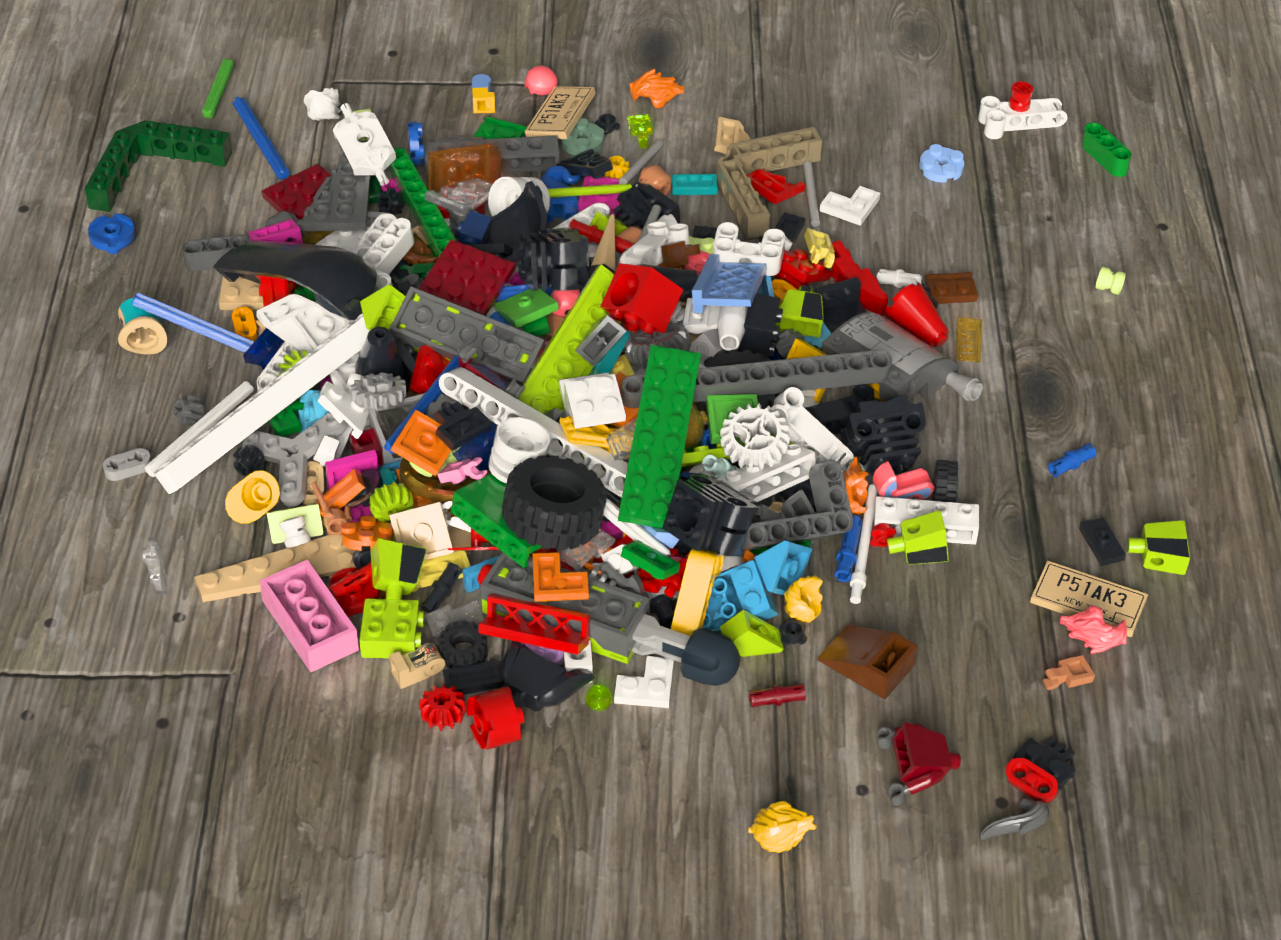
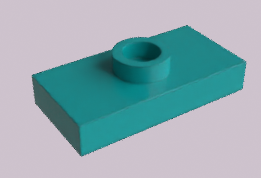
(694, 184)

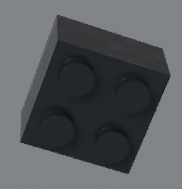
(761, 325)

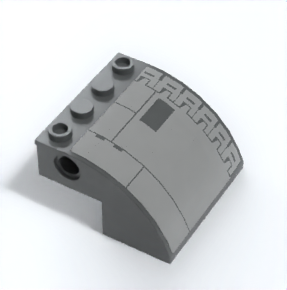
(914, 363)

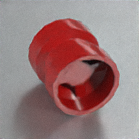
(1021, 95)

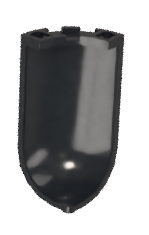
(522, 217)
(328, 271)

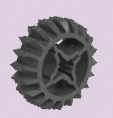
(639, 344)

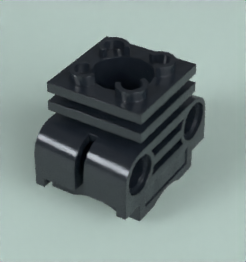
(553, 259)
(885, 433)
(709, 515)

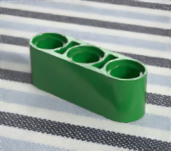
(1106, 149)

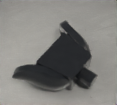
(538, 681)

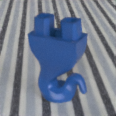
(560, 206)

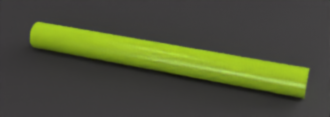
(588, 190)

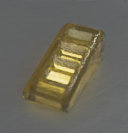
(968, 325)

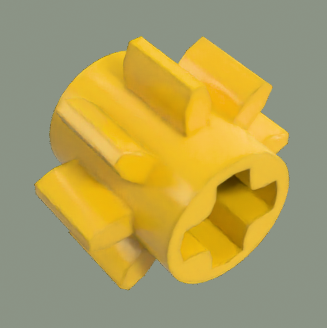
(619, 166)

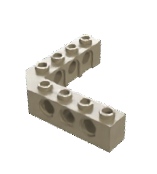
(767, 154)

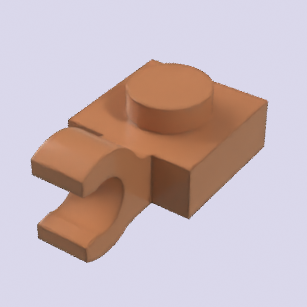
(1072, 671)

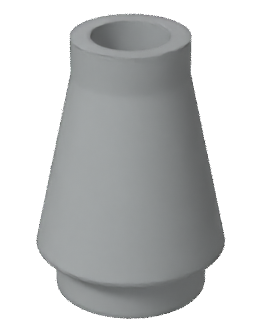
(965, 386)

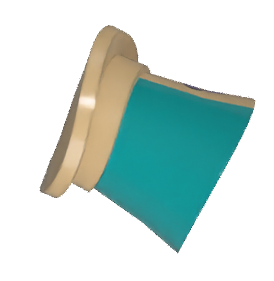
(141, 330)

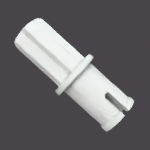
(898, 278)

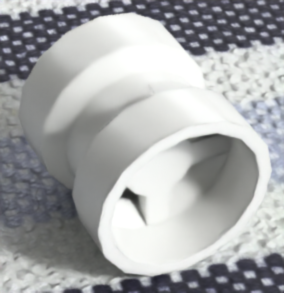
(294, 531)

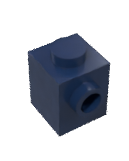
(474, 228)

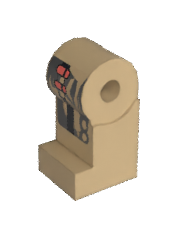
(416, 665)

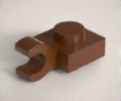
(677, 253)

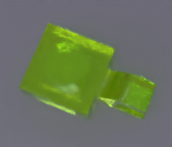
(641, 127)

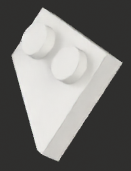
(343, 408)

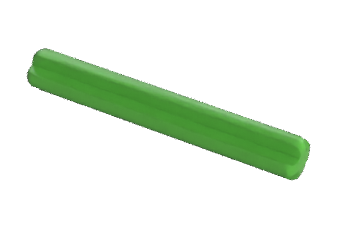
(217, 88)

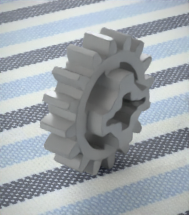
(378, 390)

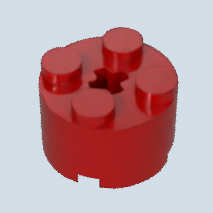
(495, 718)

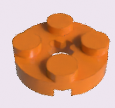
(365, 532)

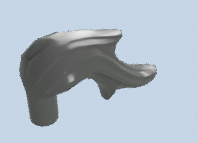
(1034, 818)

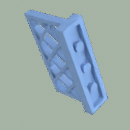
(726, 283)

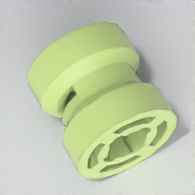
(1111, 281)

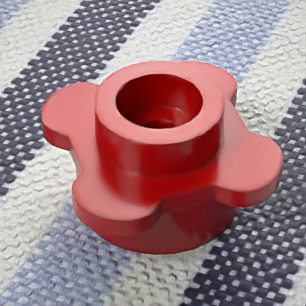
(880, 534)

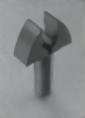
(624, 583)

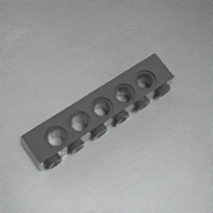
(517, 154)

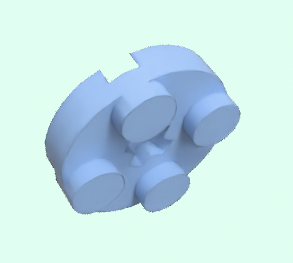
(951, 159)

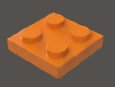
(421, 444)

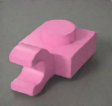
(458, 470)

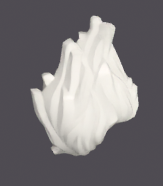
(322, 104)

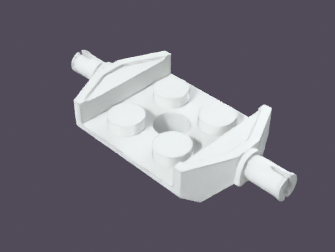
(367, 157)

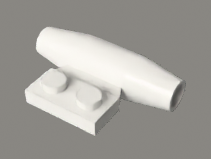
(726, 318)

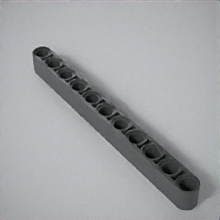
(768, 375)

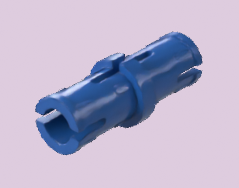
(1072, 460)

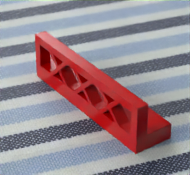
(535, 633)

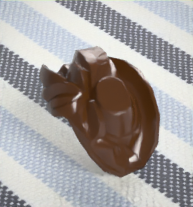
(419, 253)

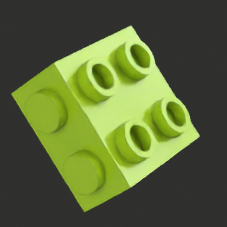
(390, 627)

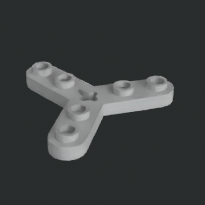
(294, 467)

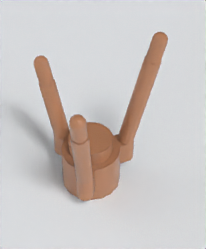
(333, 517)

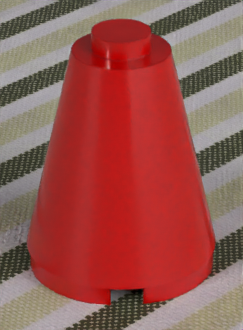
(917, 315)

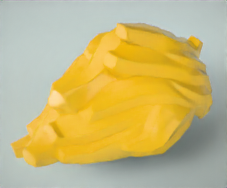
(804, 599)
(781, 827)

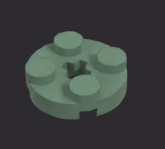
(584, 137)

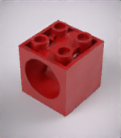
(641, 298)

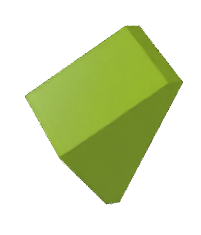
(381, 307)

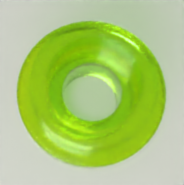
(598, 692)

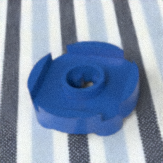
(415, 137)
(111, 233)

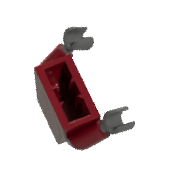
(484, 372)
(920, 758)

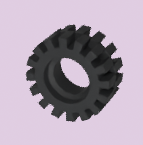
(945, 481)
(461, 634)

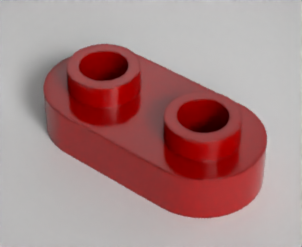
(1032, 781)

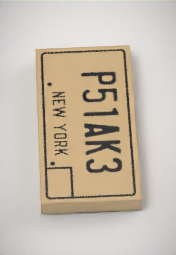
(560, 112)
(1073, 591)

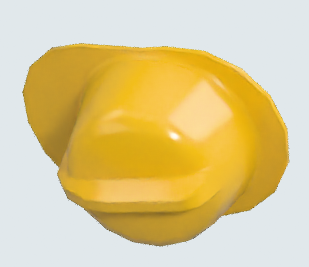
(252, 497)

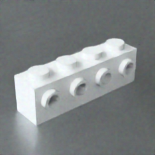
(759, 484)
(960, 519)

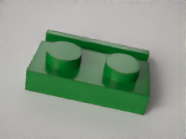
(499, 129)

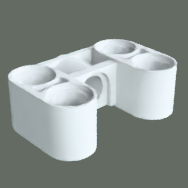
(735, 251)

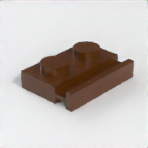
(952, 287)

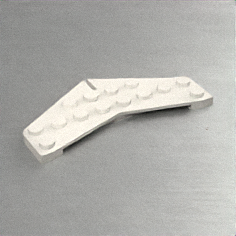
(305, 327)

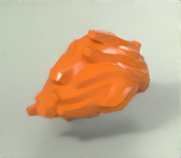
(655, 87)
(856, 487)

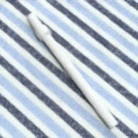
(858, 578)

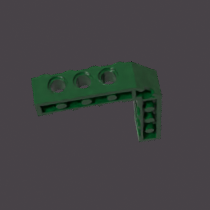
(151, 139)

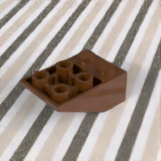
(871, 658)

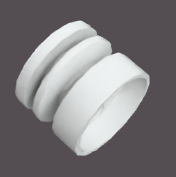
(508, 189)
(514, 443)

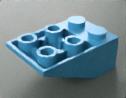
(739, 590)

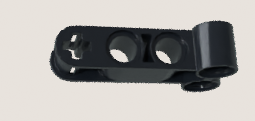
(835, 413)

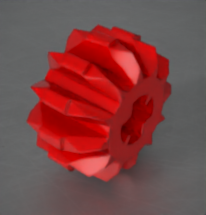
(442, 707)

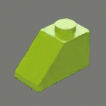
(752, 635)

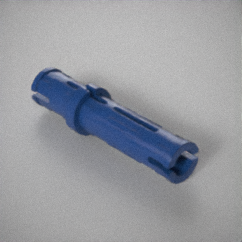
(847, 554)

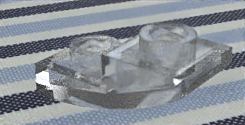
(580, 556)
(154, 559)
(446, 616)

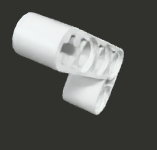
(389, 250)

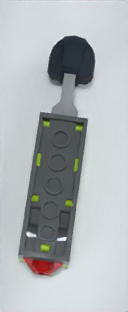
(447, 326)
(618, 623)

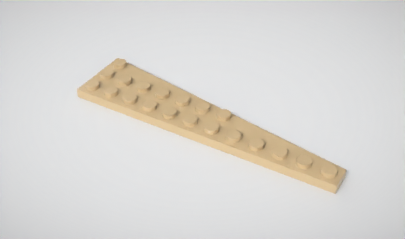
(325, 555)

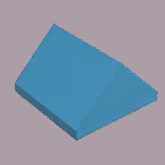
(782, 565)

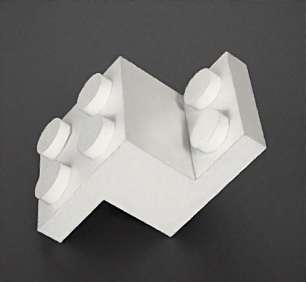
(592, 400)

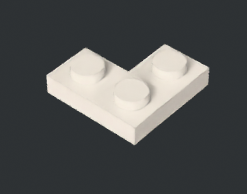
(851, 209)
(649, 690)

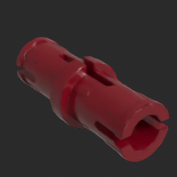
(777, 695)

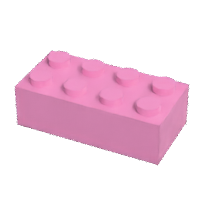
(309, 615)

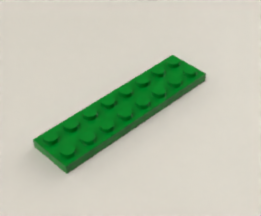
(659, 436)

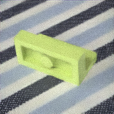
(311, 515)

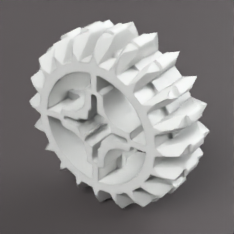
(747, 426)

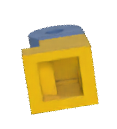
(482, 96)

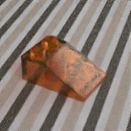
(463, 164)

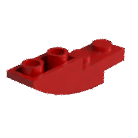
(845, 268)

